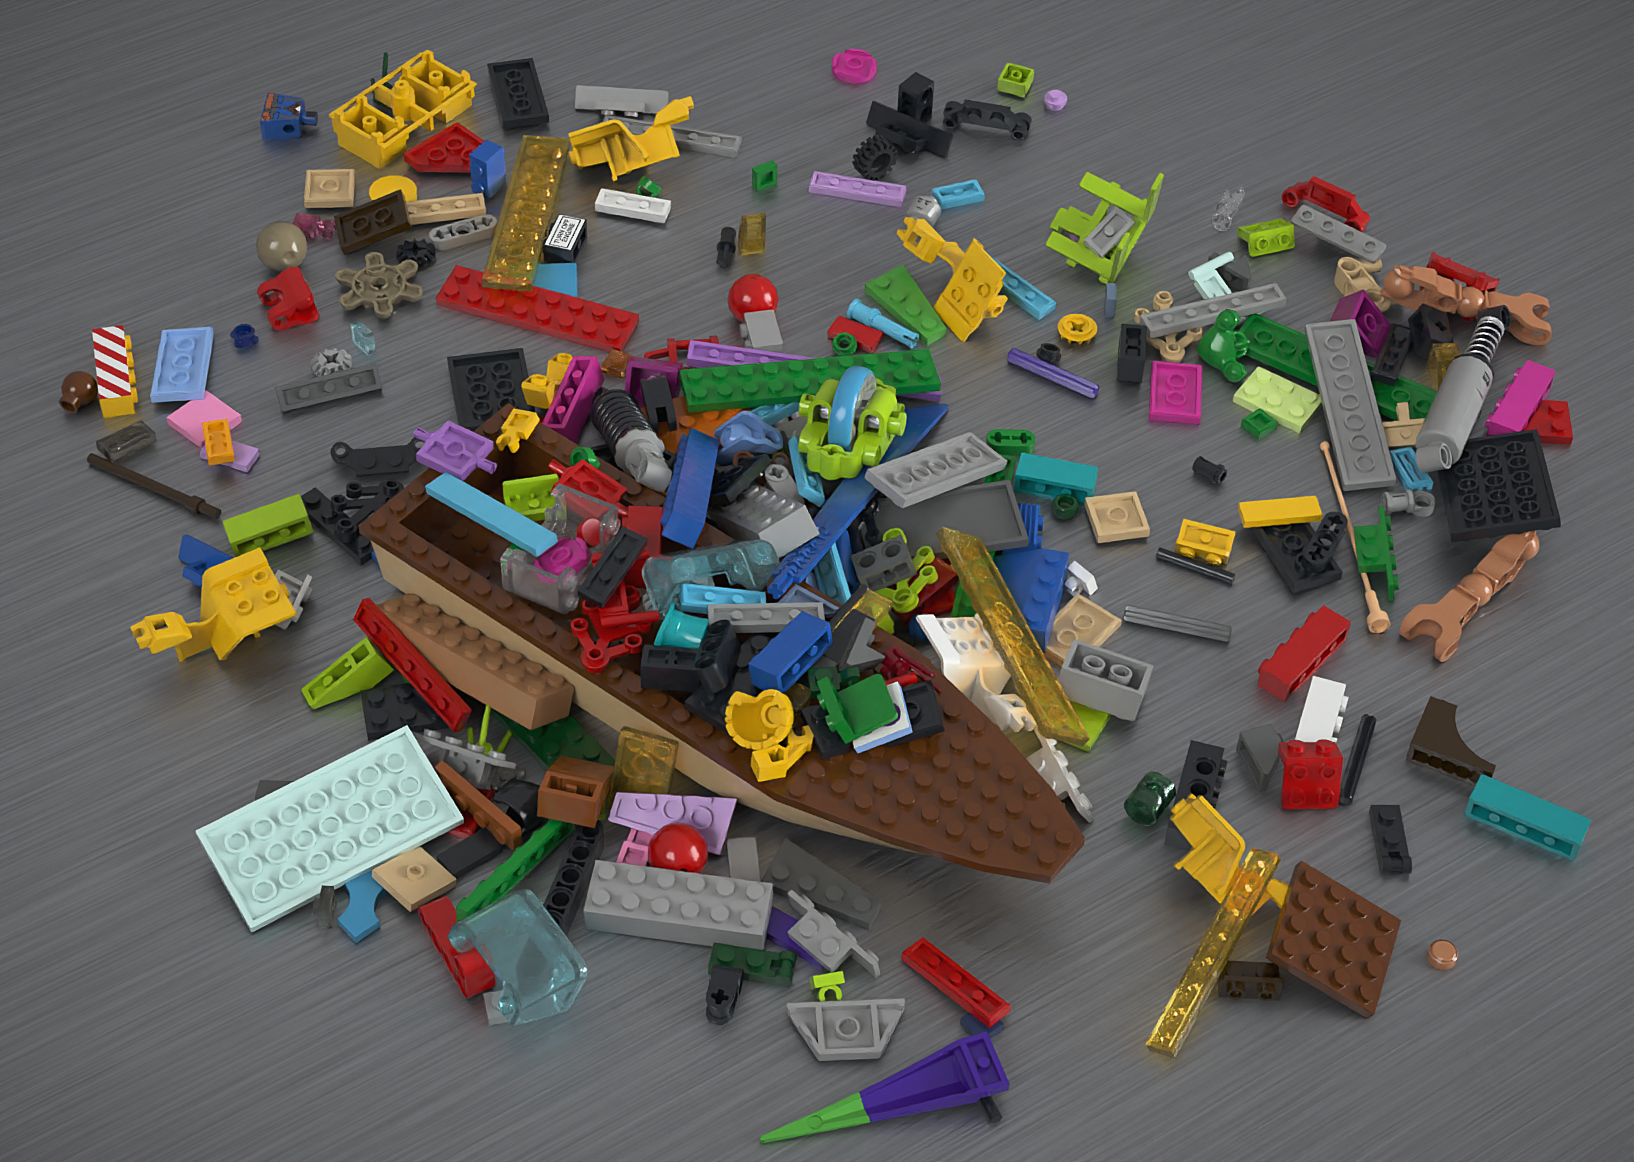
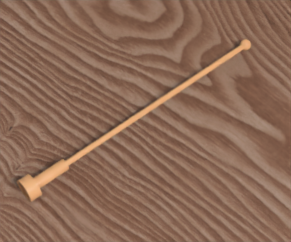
(1377, 620)

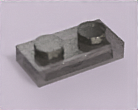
(126, 441)

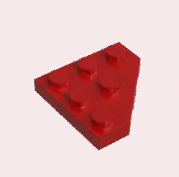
(444, 151)

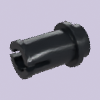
(1215, 472)

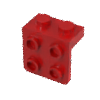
(1310, 774)

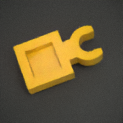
(516, 427)

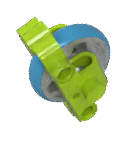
(849, 424)

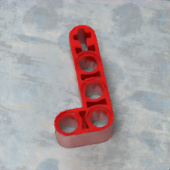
(467, 968)

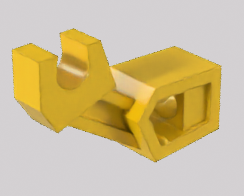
(776, 760)

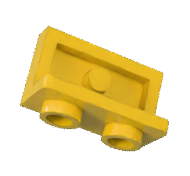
(1205, 542)

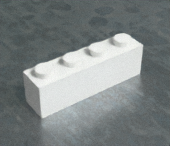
(1322, 710)

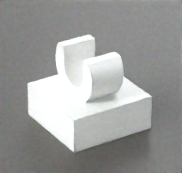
(1080, 580)

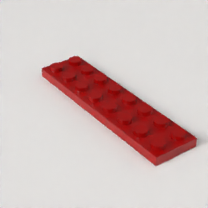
(539, 311)

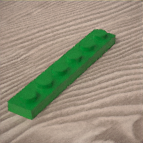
(516, 868)

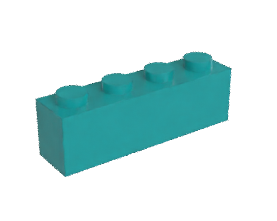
(1527, 817)

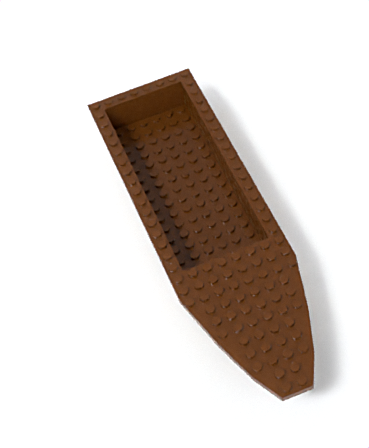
(940, 796)

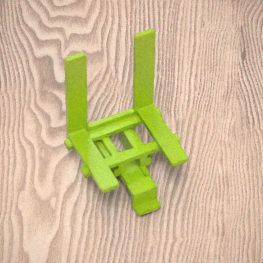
(1082, 224)

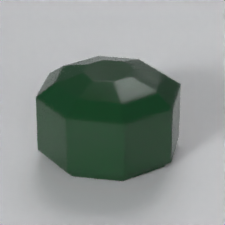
(1065, 506)

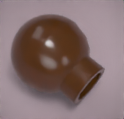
(78, 391)

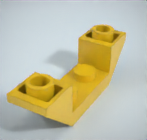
(541, 389)

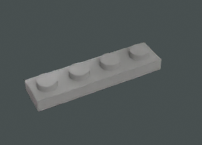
(761, 616)

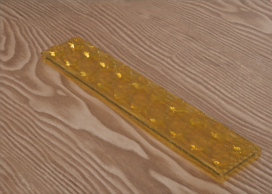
(526, 213)
(1012, 638)

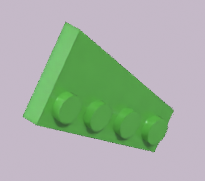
(905, 301)

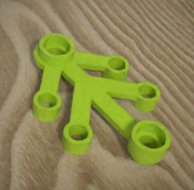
(906, 597)

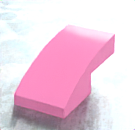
(635, 849)

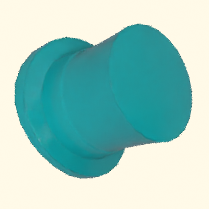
(681, 629)

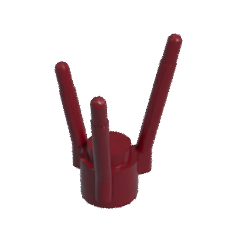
(899, 663)

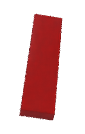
(956, 982)

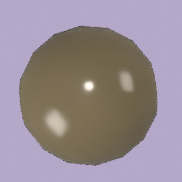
(281, 246)

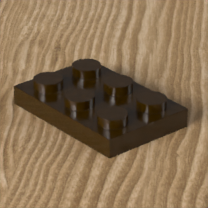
(372, 222)

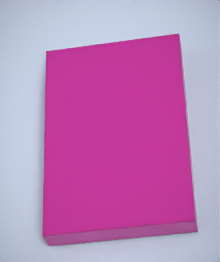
(1175, 392)

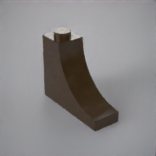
(1441, 748)

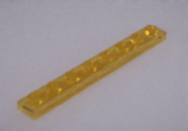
(1213, 953)

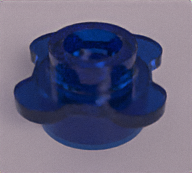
(244, 336)

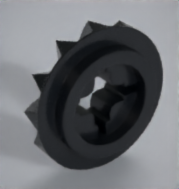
(425, 255)

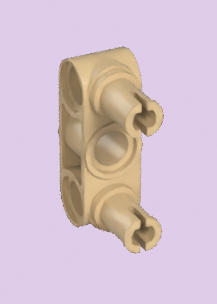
(1355, 276)

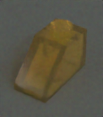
(1439, 360)

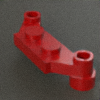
(1328, 197)

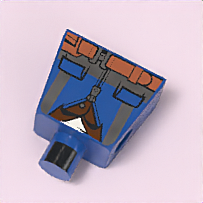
(285, 117)

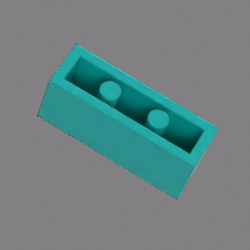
(1052, 477)

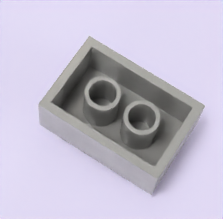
(1104, 680)

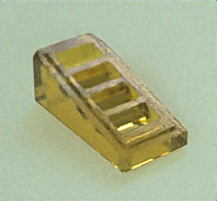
(757, 242)

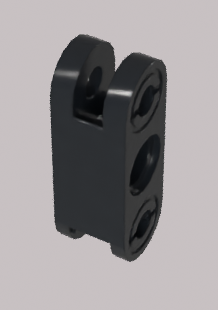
(658, 403)

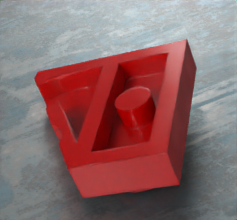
(1552, 422)

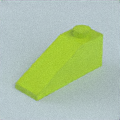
(354, 671)

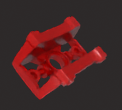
(1453, 270)

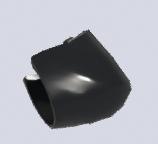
(522, 802)

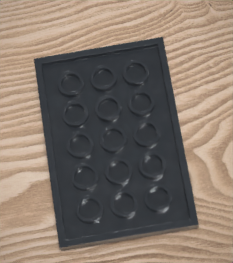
(1499, 488)

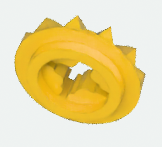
(1077, 322)

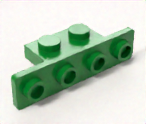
(1374, 550)

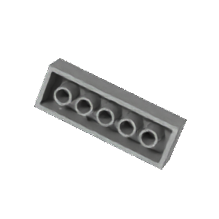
(767, 517)
(677, 905)

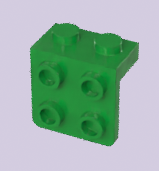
(858, 707)

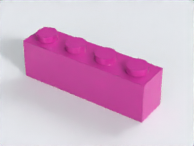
(574, 397)
(1520, 399)

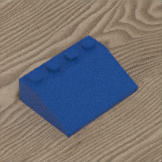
(1037, 586)

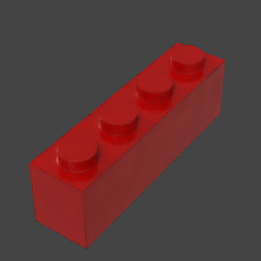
(1303, 653)

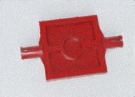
(590, 481)

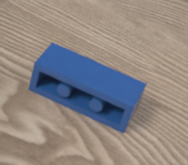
(791, 653)

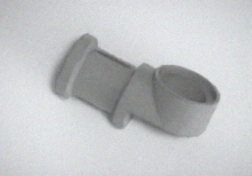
(1407, 501)

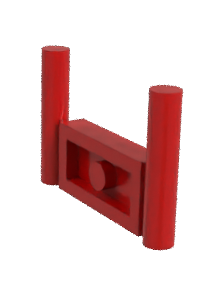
(616, 609)

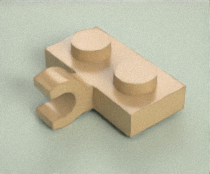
(1404, 431)

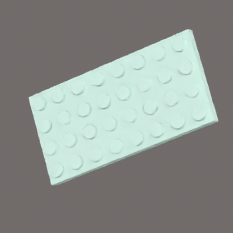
(329, 827)

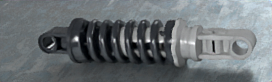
(630, 437)

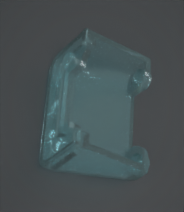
(742, 561)
(526, 954)

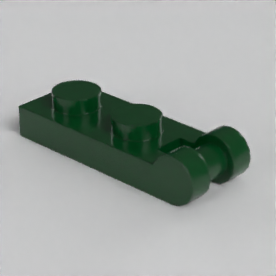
(755, 963)

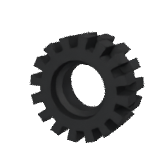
(875, 158)

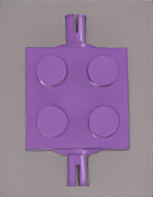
(454, 450)

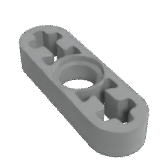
(442, 239)

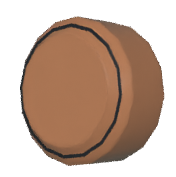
(1442, 954)

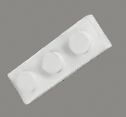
(632, 205)

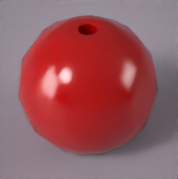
(752, 294)
(678, 848)

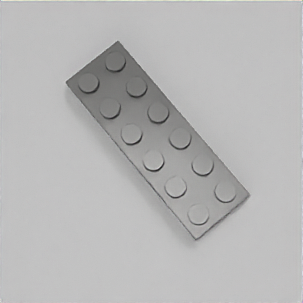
(935, 469)

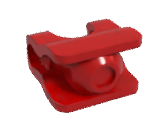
(291, 299)

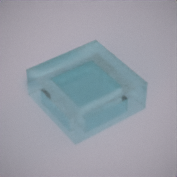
(363, 337)

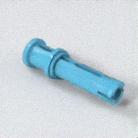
(874, 319)

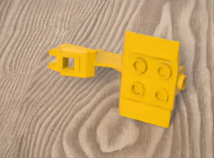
(624, 151)
(975, 281)
(235, 602)
(1214, 850)

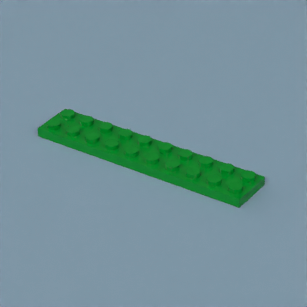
(1290, 353)
(788, 380)

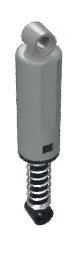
(1461, 394)

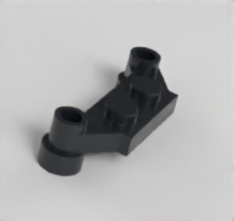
(987, 115)
(377, 460)

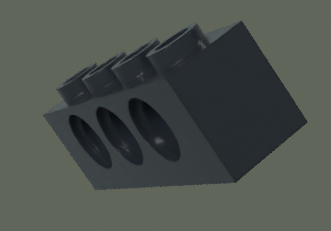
(1198, 777)

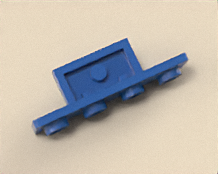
(199, 557)

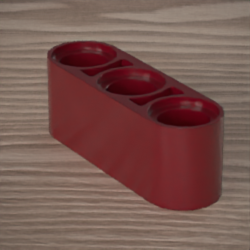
(931, 592)

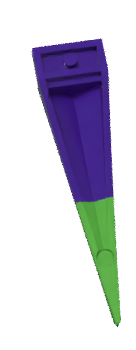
(942, 1080)

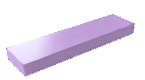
(857, 189)

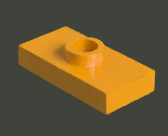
(218, 442)

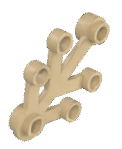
(1170, 349)

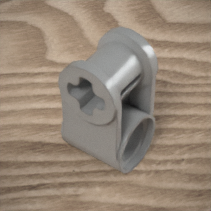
(781, 482)

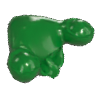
(1223, 346)

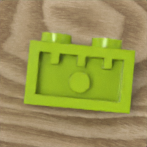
(1268, 236)

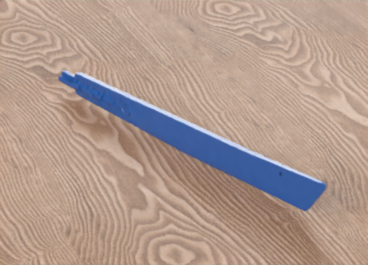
(848, 502)

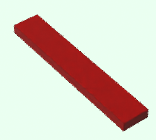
(412, 665)

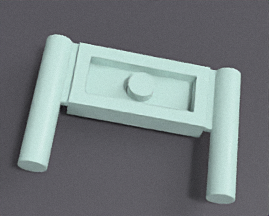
(1209, 281)

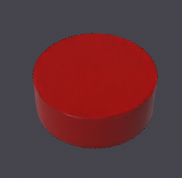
(589, 532)

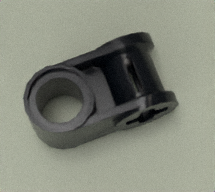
(722, 993)

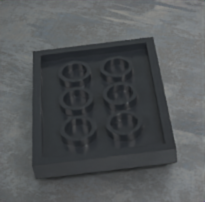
(486, 384)

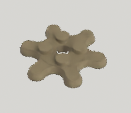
(379, 273)

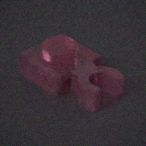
(312, 226)

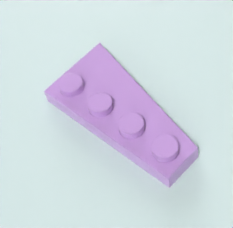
(652, 811)

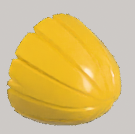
(759, 720)

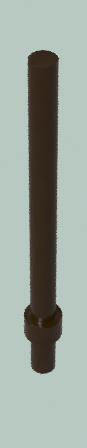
(193, 503)

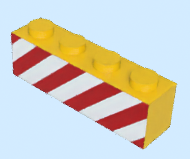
(114, 371)

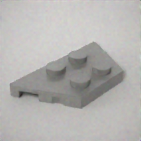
(846, 1027)

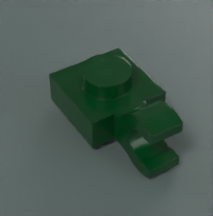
(839, 680)

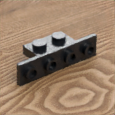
(908, 131)

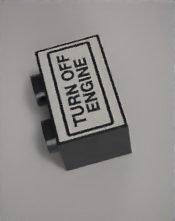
(565, 240)

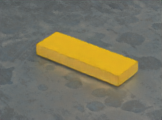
(1279, 511)

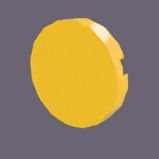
(391, 184)

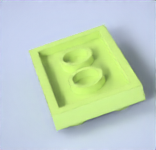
(1279, 398)

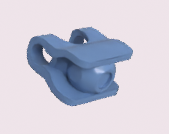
(746, 433)

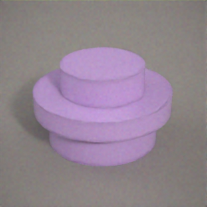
(1055, 100)

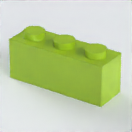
(268, 525)

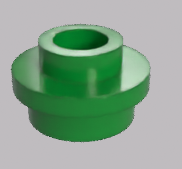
(844, 338)

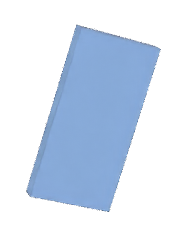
(182, 364)

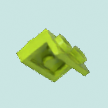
(530, 495)

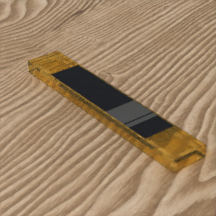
(870, 606)

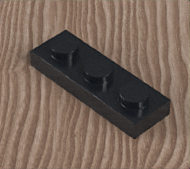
(612, 567)

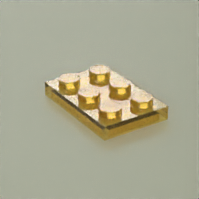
(643, 763)

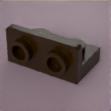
(1250, 981)

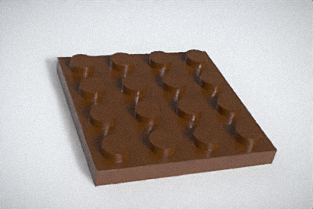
(1334, 939)

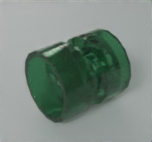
(1150, 798)

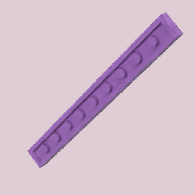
(713, 355)

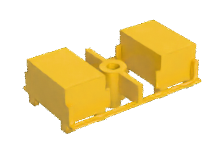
(418, 95)

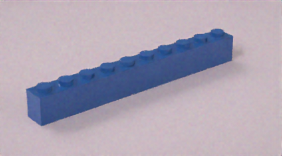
(689, 487)

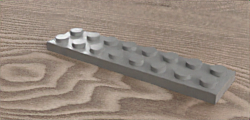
(1349, 405)

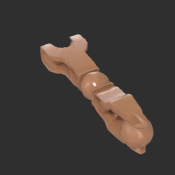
(1467, 301)
(1454, 610)

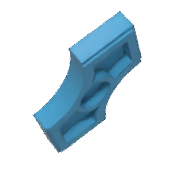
(360, 917)

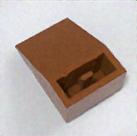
(574, 791)

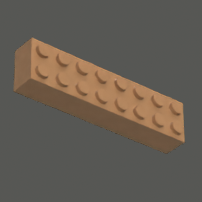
(481, 664)

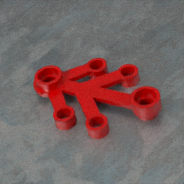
(597, 657)

